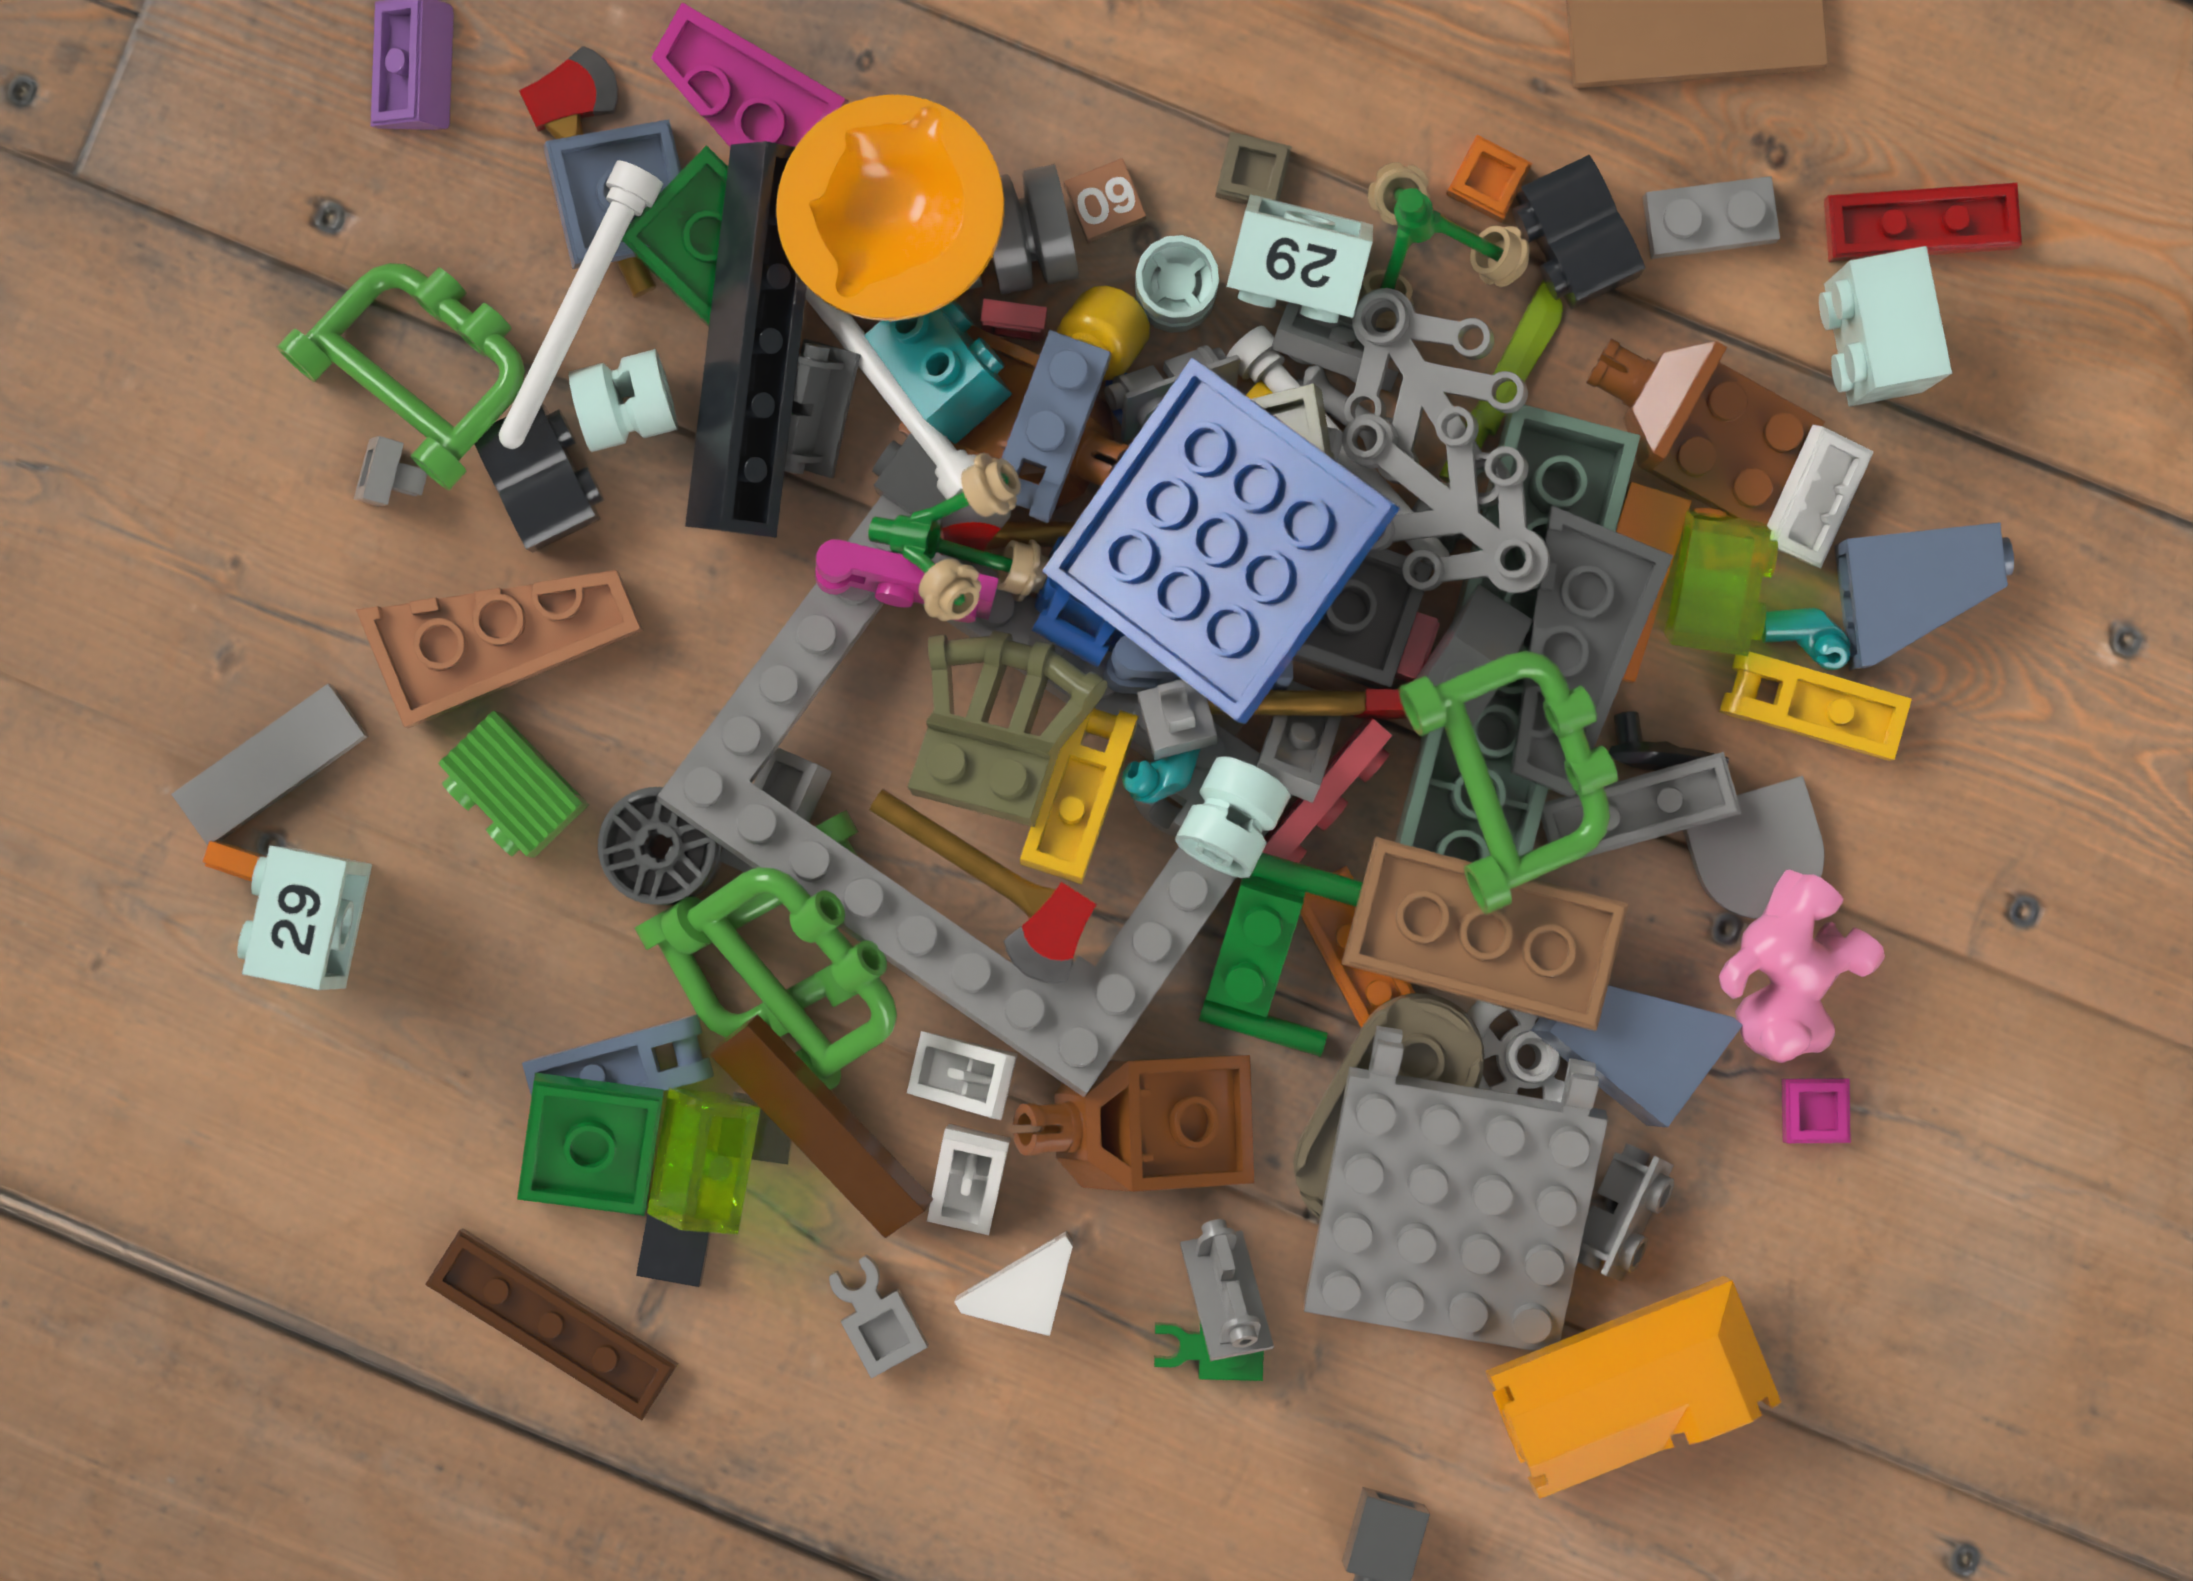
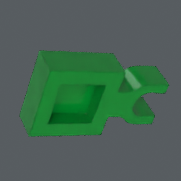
(1193, 1347)

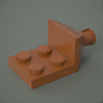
(1707, 426)
(1096, 452)
(1150, 1125)

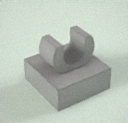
(384, 473)
(1176, 719)

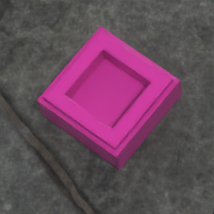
(1816, 1110)

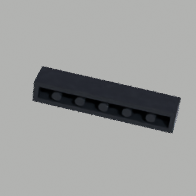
(748, 356)

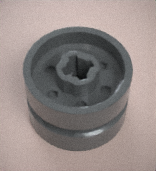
(1034, 231)
(644, 877)

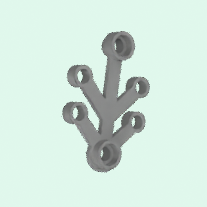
(1423, 382)
(1456, 507)

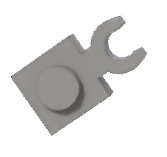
(881, 1326)

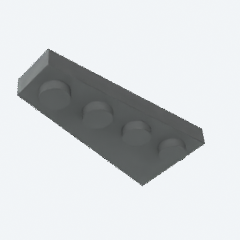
(1589, 626)

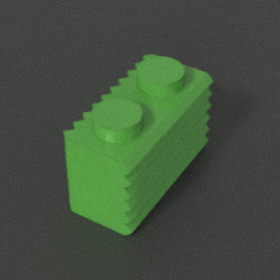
(511, 786)

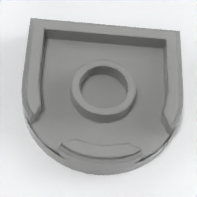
(1749, 852)

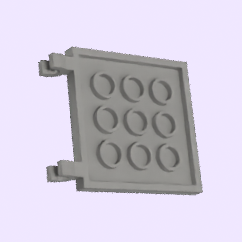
(1455, 1204)

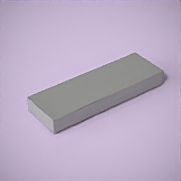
(270, 765)
(1653, 804)

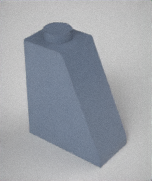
(1915, 582)
(1646, 1050)

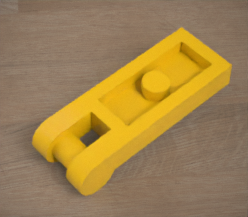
(1818, 706)
(1078, 797)

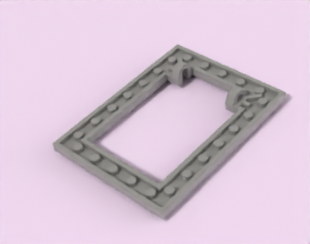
(1061, 1026)

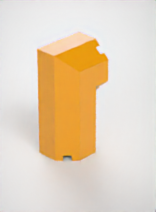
(1632, 1385)

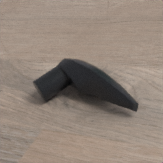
(1647, 755)

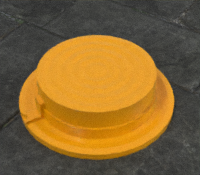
(890, 207)

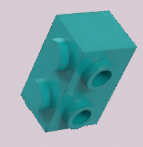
(942, 368)

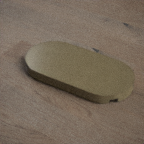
(1438, 1046)

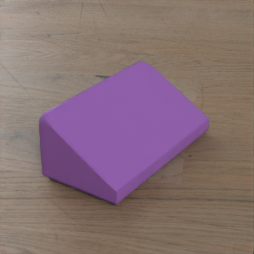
(412, 64)

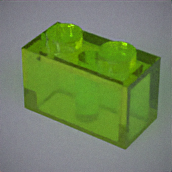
(1720, 583)
(703, 1161)

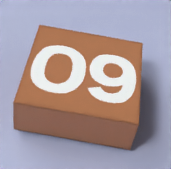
(1105, 200)

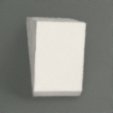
(962, 1074)
(968, 1179)
(1024, 1291)

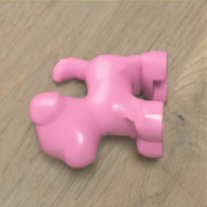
(1788, 1012)

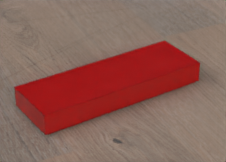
(1939, 218)

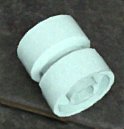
(1176, 283)
(600, 405)
(1235, 812)

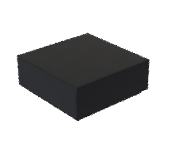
(672, 1253)

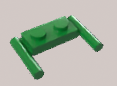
(1257, 949)

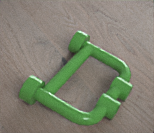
(440, 298)
(1586, 768)
(696, 923)
(697, 986)

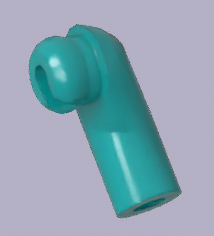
(1812, 632)
(1161, 778)

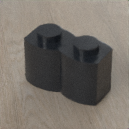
(1578, 232)
(540, 481)

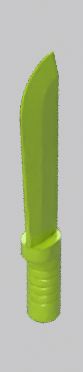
(1520, 356)

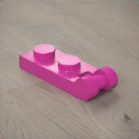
(885, 573)

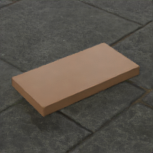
(1692, 39)
(1535, 956)

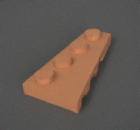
(478, 643)

